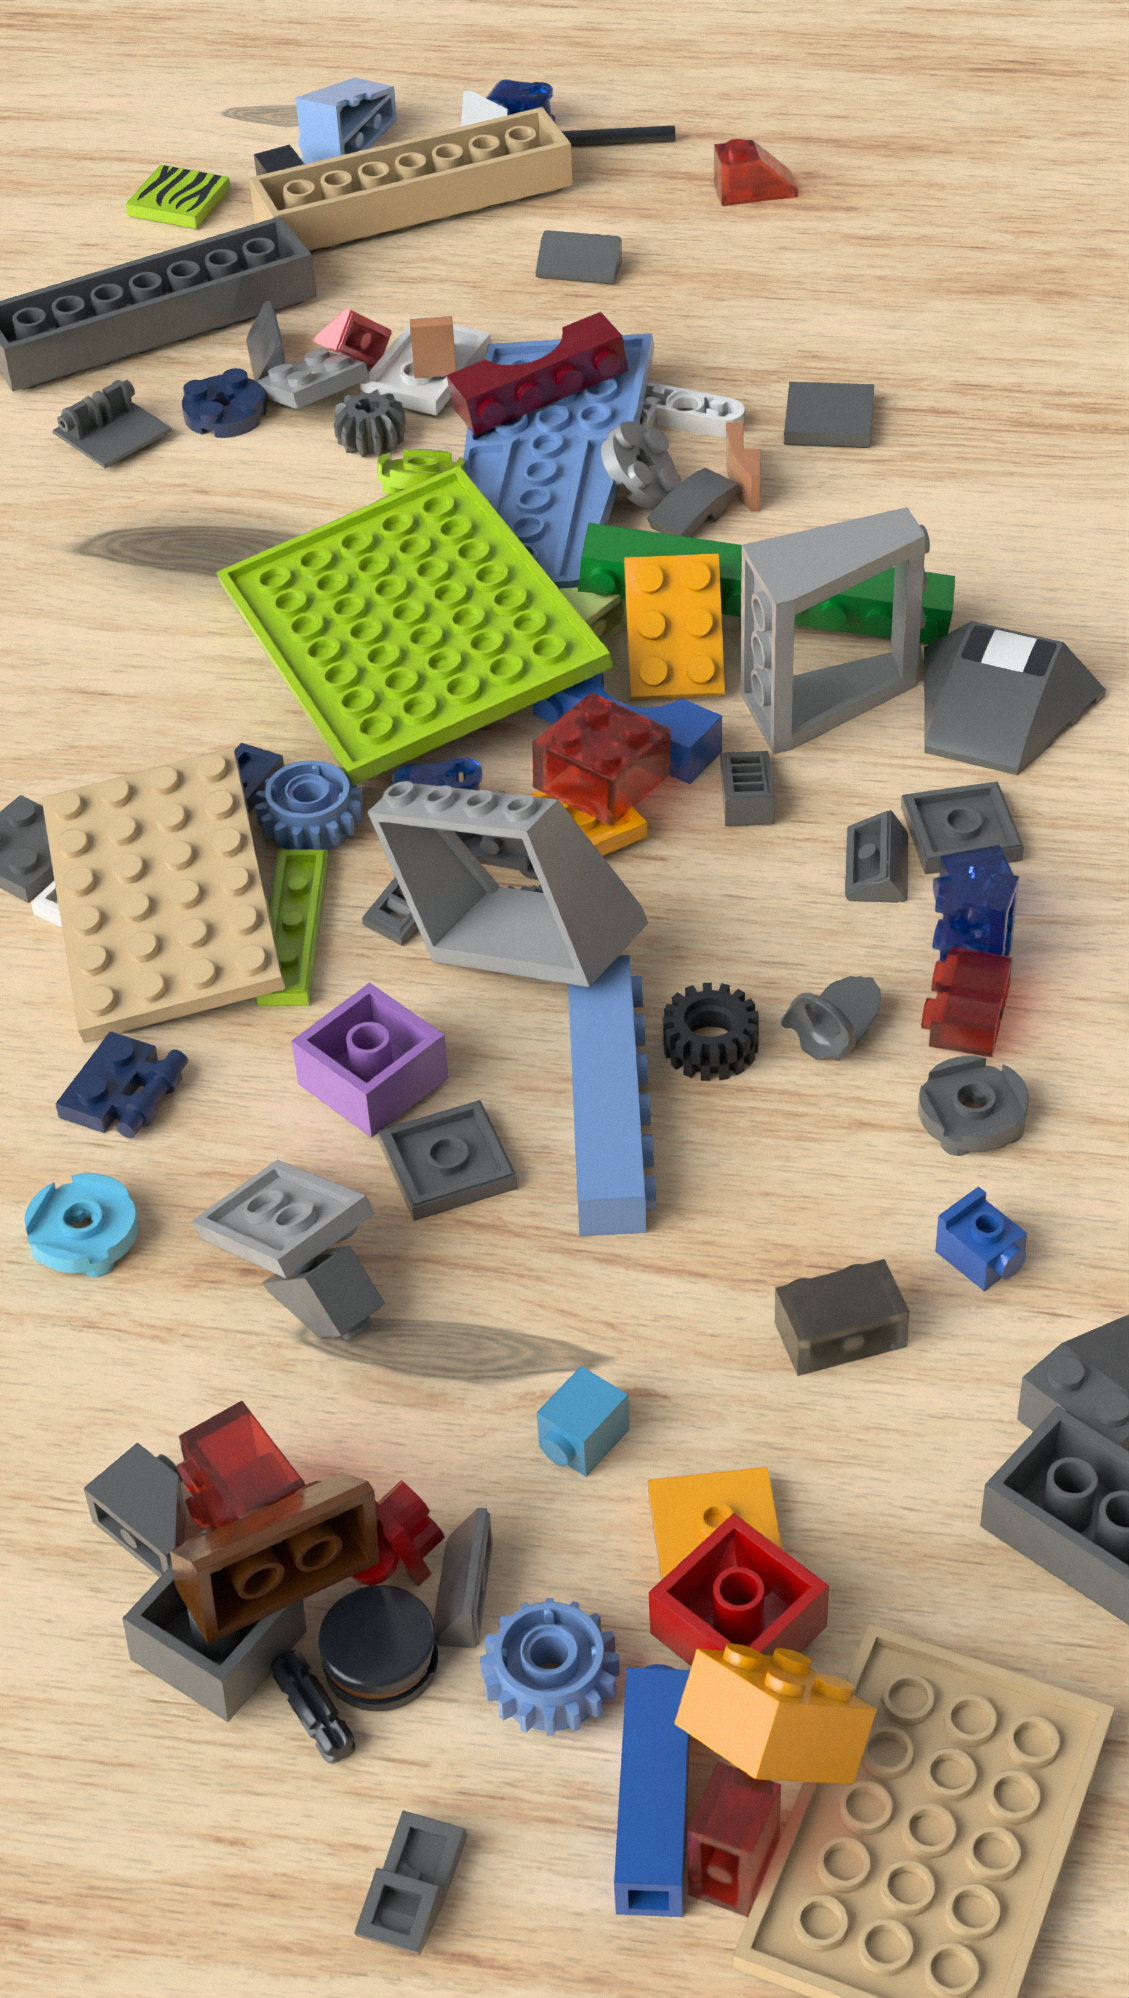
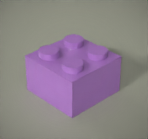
(370, 1059)

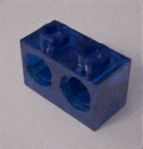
(976, 911)

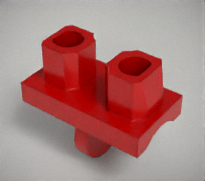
(403, 1536)

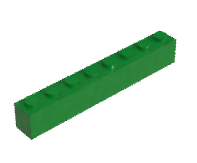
(858, 610)

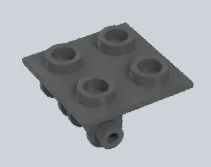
(109, 425)

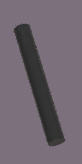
(621, 135)

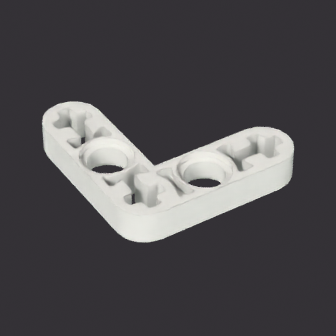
(708, 414)

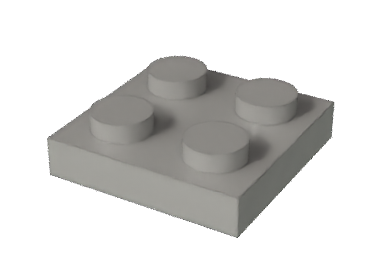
(312, 379)

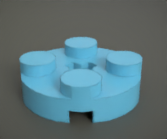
(85, 1249)

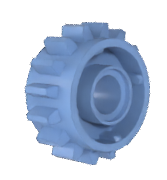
(309, 806)
(557, 1696)

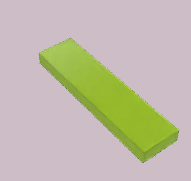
(296, 921)

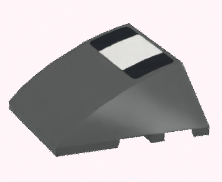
(1001, 695)

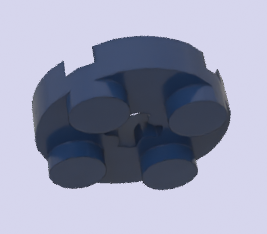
(224, 404)

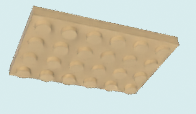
(160, 895)
(944, 1844)

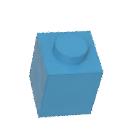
(582, 1421)

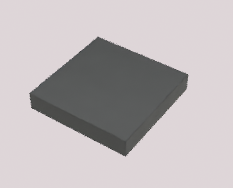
(829, 414)
(959, 822)
(447, 1160)

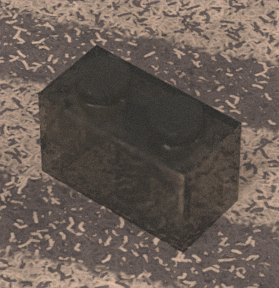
(841, 1317)

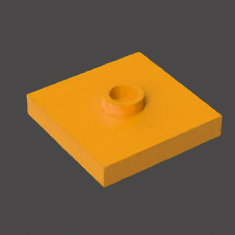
(695, 1505)

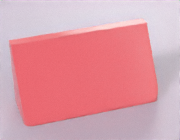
(355, 337)

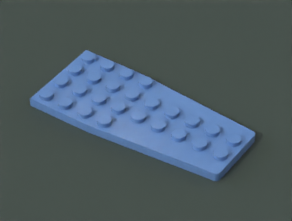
(548, 464)

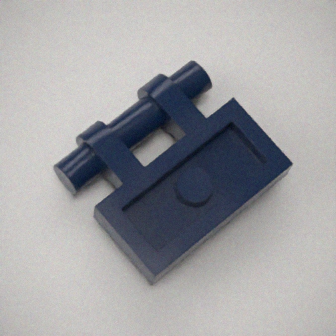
(108, 1085)

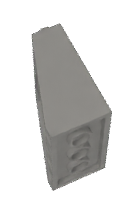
(800, 571)
(472, 921)

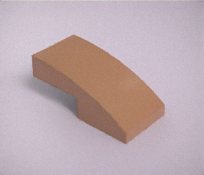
(743, 466)

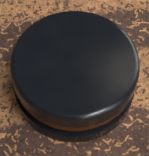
(378, 1648)

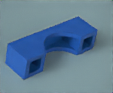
(694, 729)

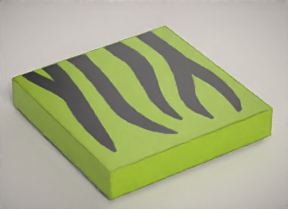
(178, 196)

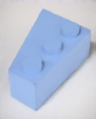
(344, 118)

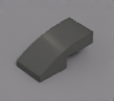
(692, 501)
(412, 1884)

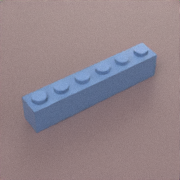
(609, 1105)

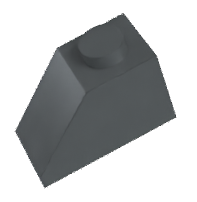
(331, 1295)
(140, 1506)

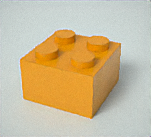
(775, 1715)

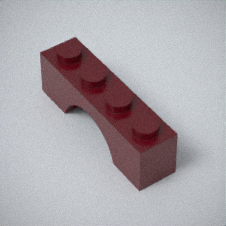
(497, 393)

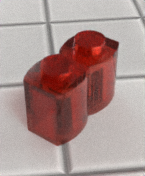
(968, 1001)

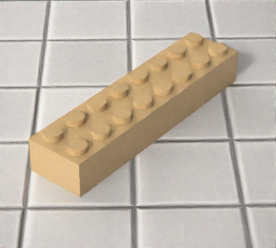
(416, 179)

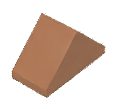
(433, 346)

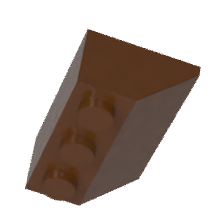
(277, 1554)

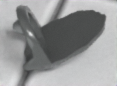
(836, 1019)

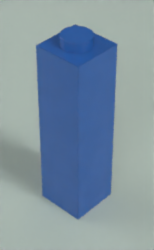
(652, 1795)

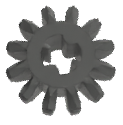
(369, 423)

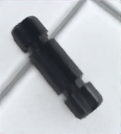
(313, 1706)

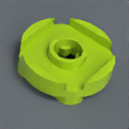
(413, 468)

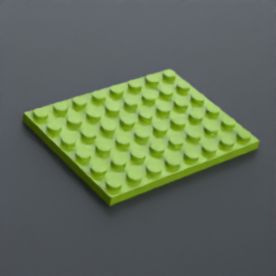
(411, 624)

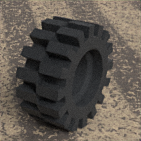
(713, 1053)

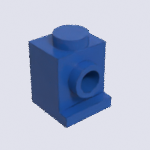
(980, 1240)

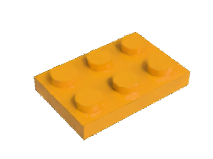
(674, 627)

